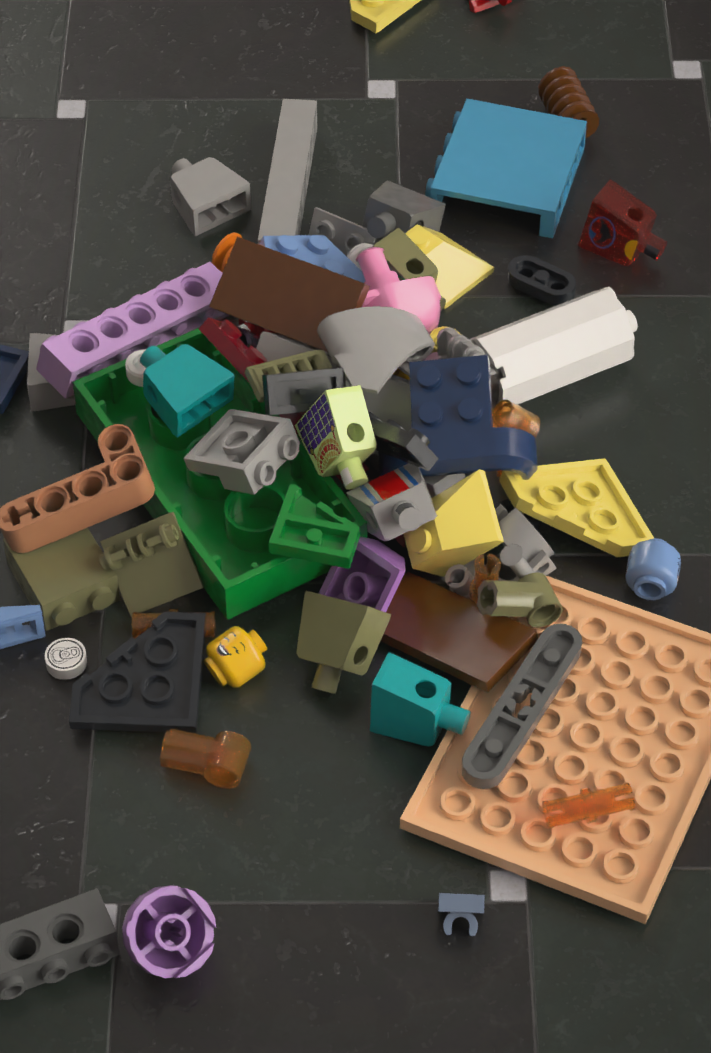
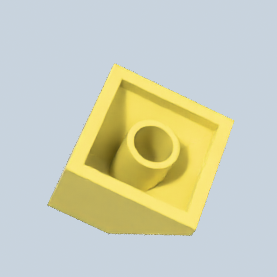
(457, 266)
(460, 532)

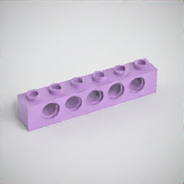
(136, 325)

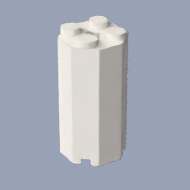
(558, 346)

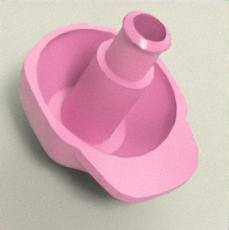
(386, 290)

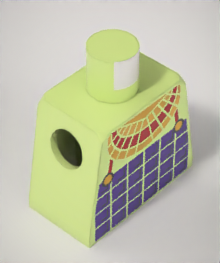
(339, 435)

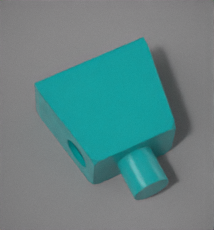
(184, 386)
(413, 703)

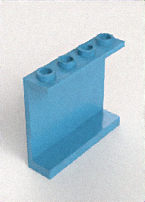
(510, 160)

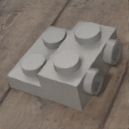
(245, 450)

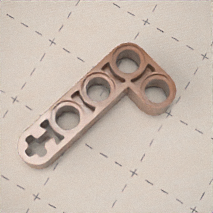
(82, 498)

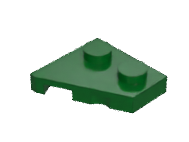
(313, 532)

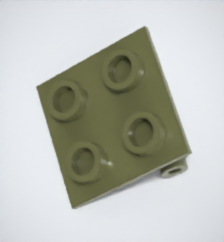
(151, 563)

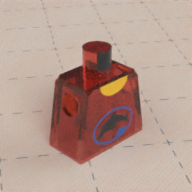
(620, 227)

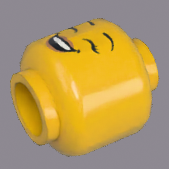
(235, 656)

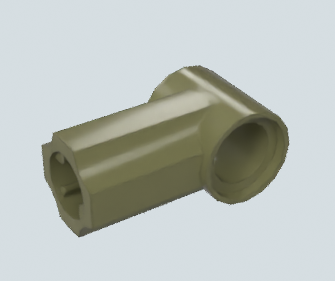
(527, 598)

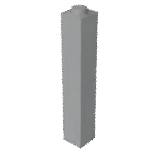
(290, 169)

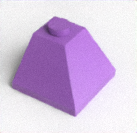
(371, 577)

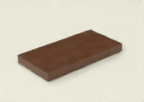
(283, 292)
(454, 634)

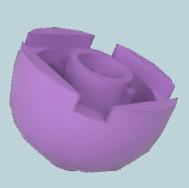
(169, 931)

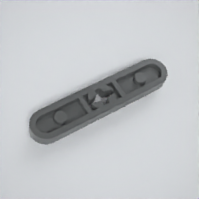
(502, 734)

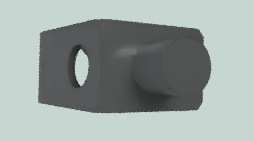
(400, 207)

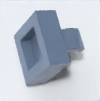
(461, 906)

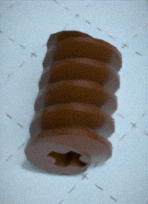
(566, 97)

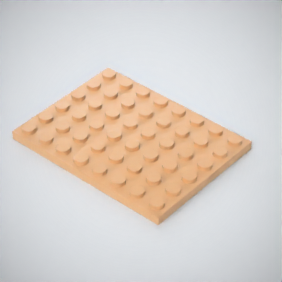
(623, 715)

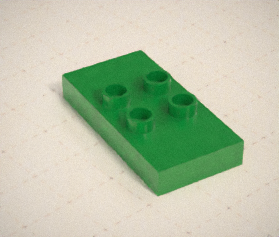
(221, 526)

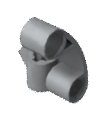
(373, 343)

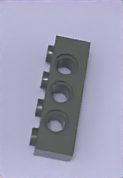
(40, 936)

